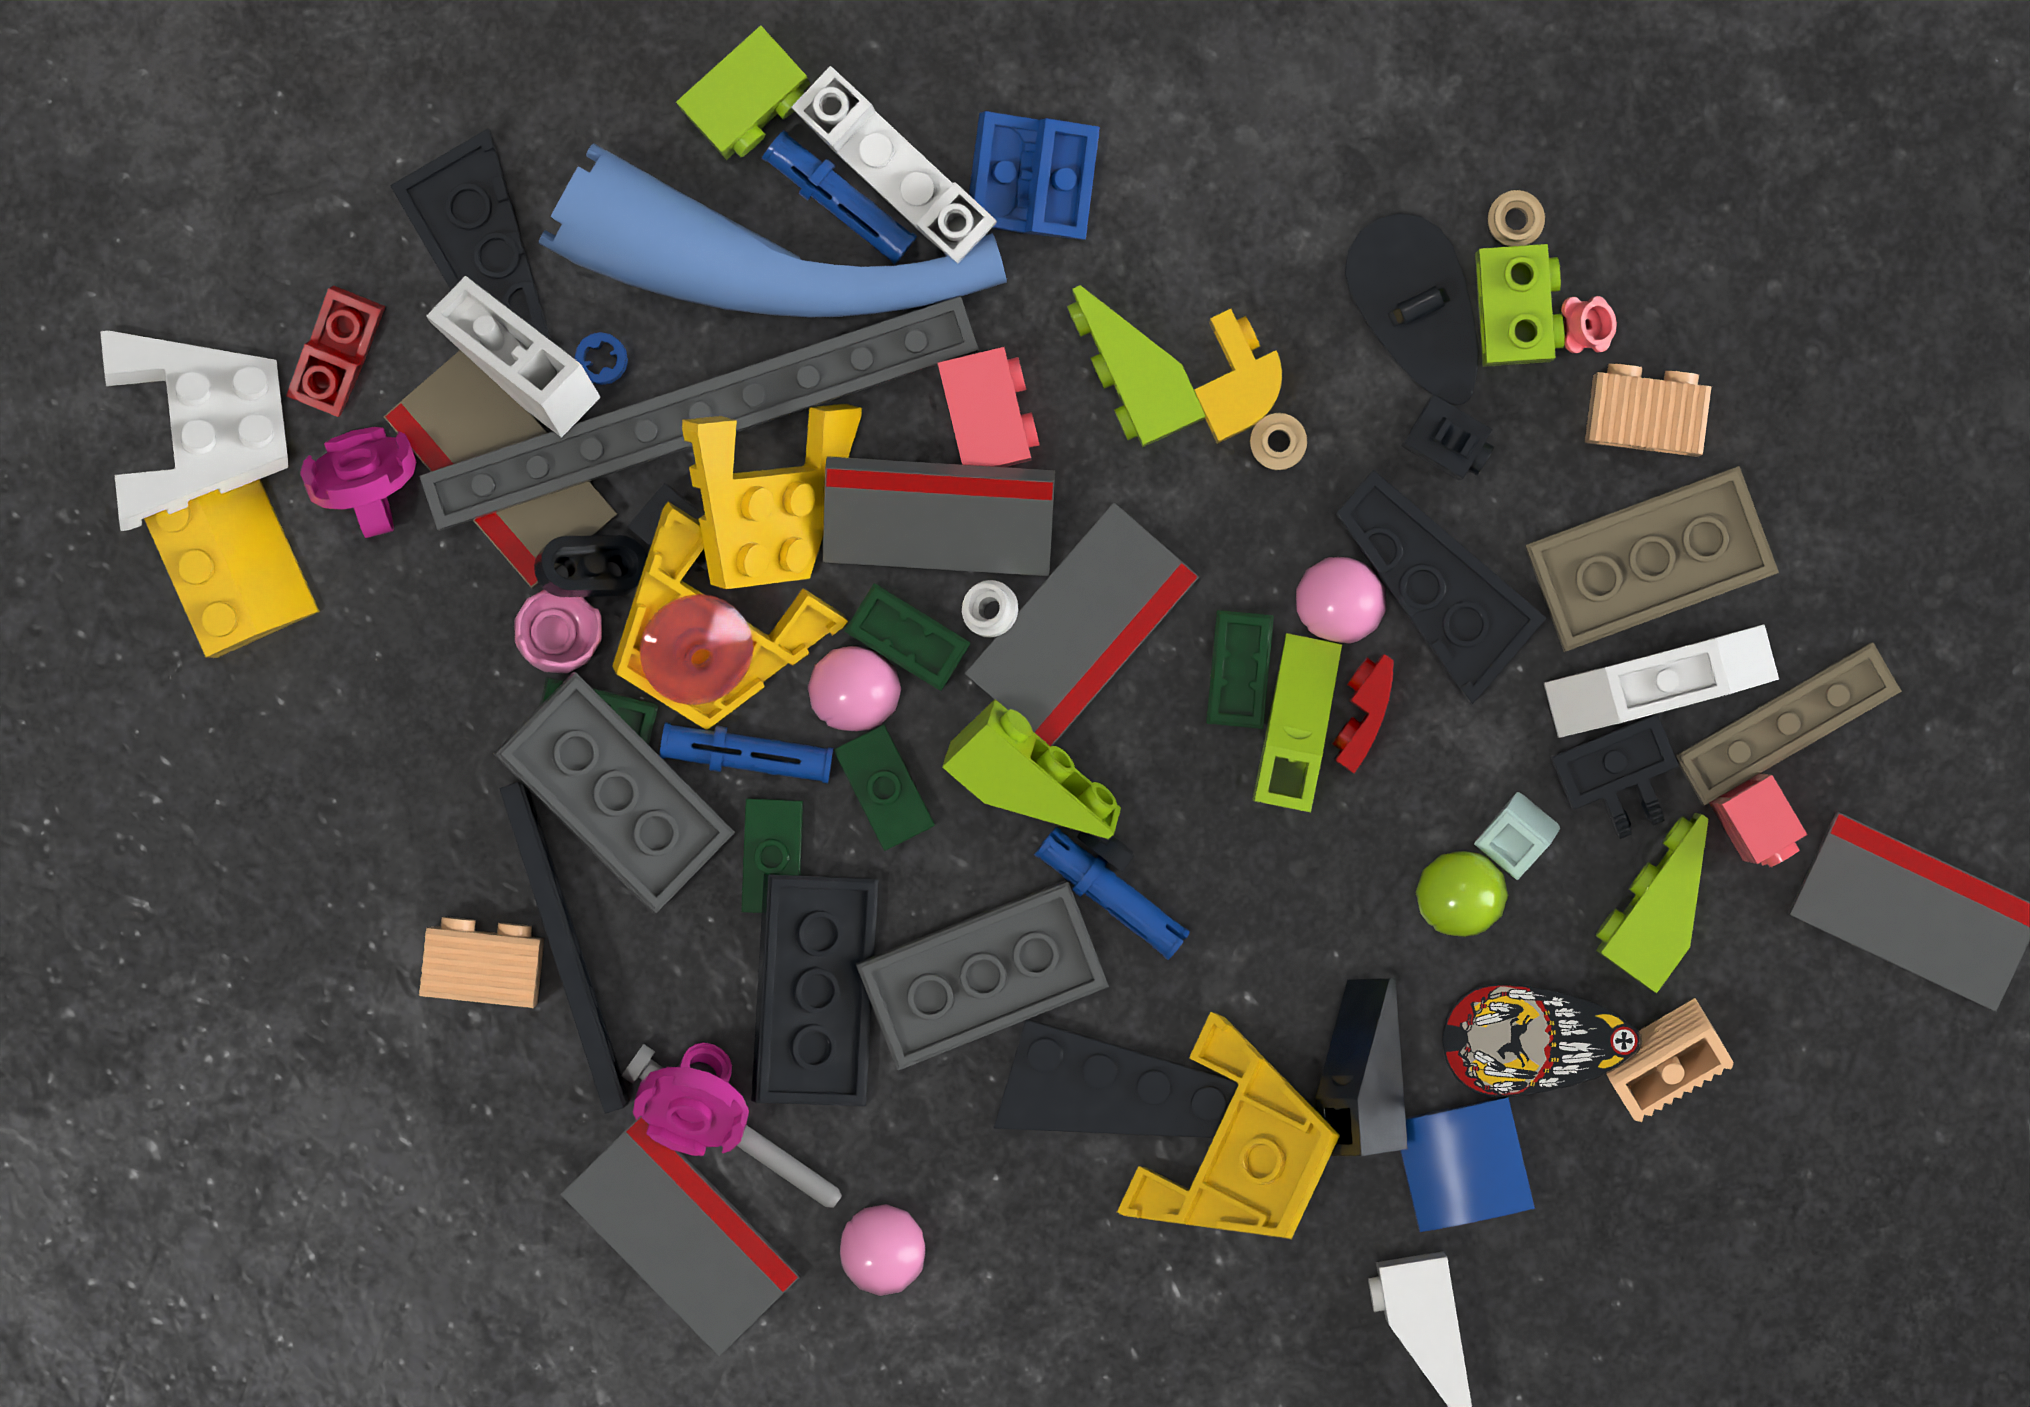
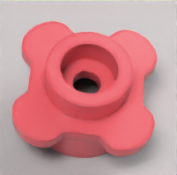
(1599, 325)

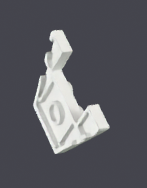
(221, 420)

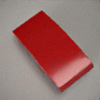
(335, 351)
(1371, 695)

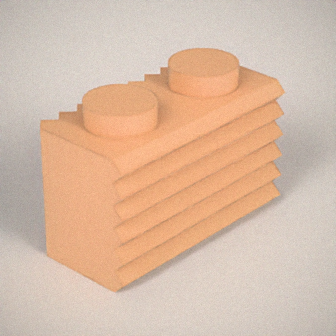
(1648, 412)
(482, 964)
(1673, 1059)

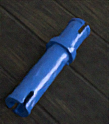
(838, 196)
(679, 740)
(1112, 893)

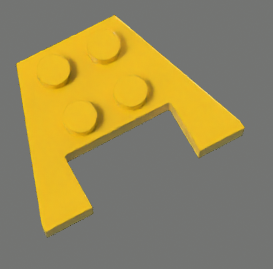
(764, 521)
(670, 556)
(1259, 1159)

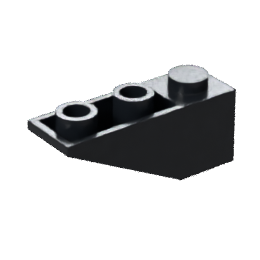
(1363, 1072)

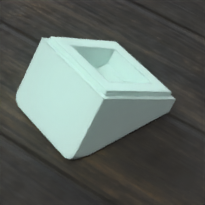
(1518, 835)

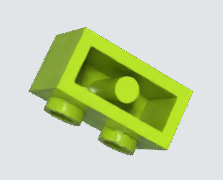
(744, 94)
(1517, 305)

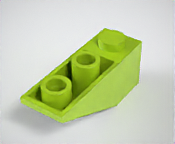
(1147, 379)
(1297, 723)
(1019, 772)
(1660, 919)

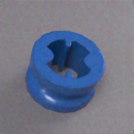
(595, 342)

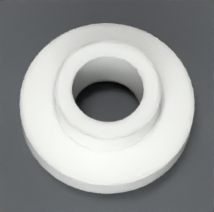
(979, 597)

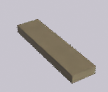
(1787, 723)

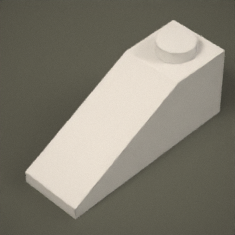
(515, 356)
(1423, 1315)

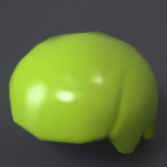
(1461, 893)

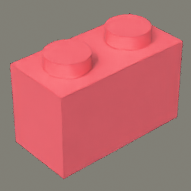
(986, 409)
(1759, 821)

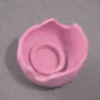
(1341, 599)
(557, 632)
(854, 688)
(882, 1250)

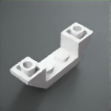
(893, 166)
(1661, 681)

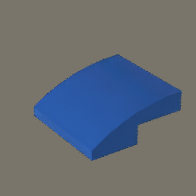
(1034, 174)
(1465, 1165)

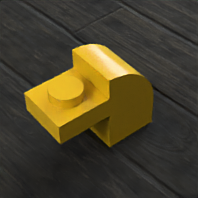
(1247, 392)

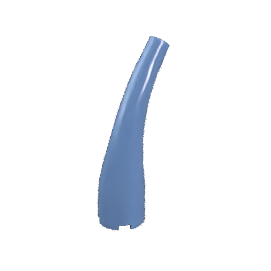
(676, 247)

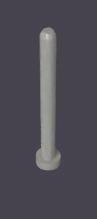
(755, 1144)

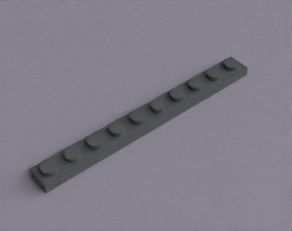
(655, 425)

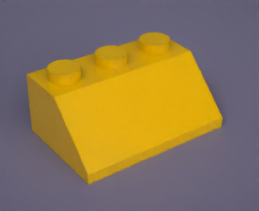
(232, 567)

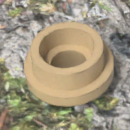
(1529, 206)
(1270, 458)

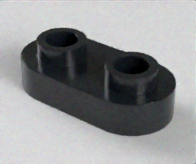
(587, 565)

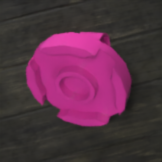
(360, 474)
(693, 1107)

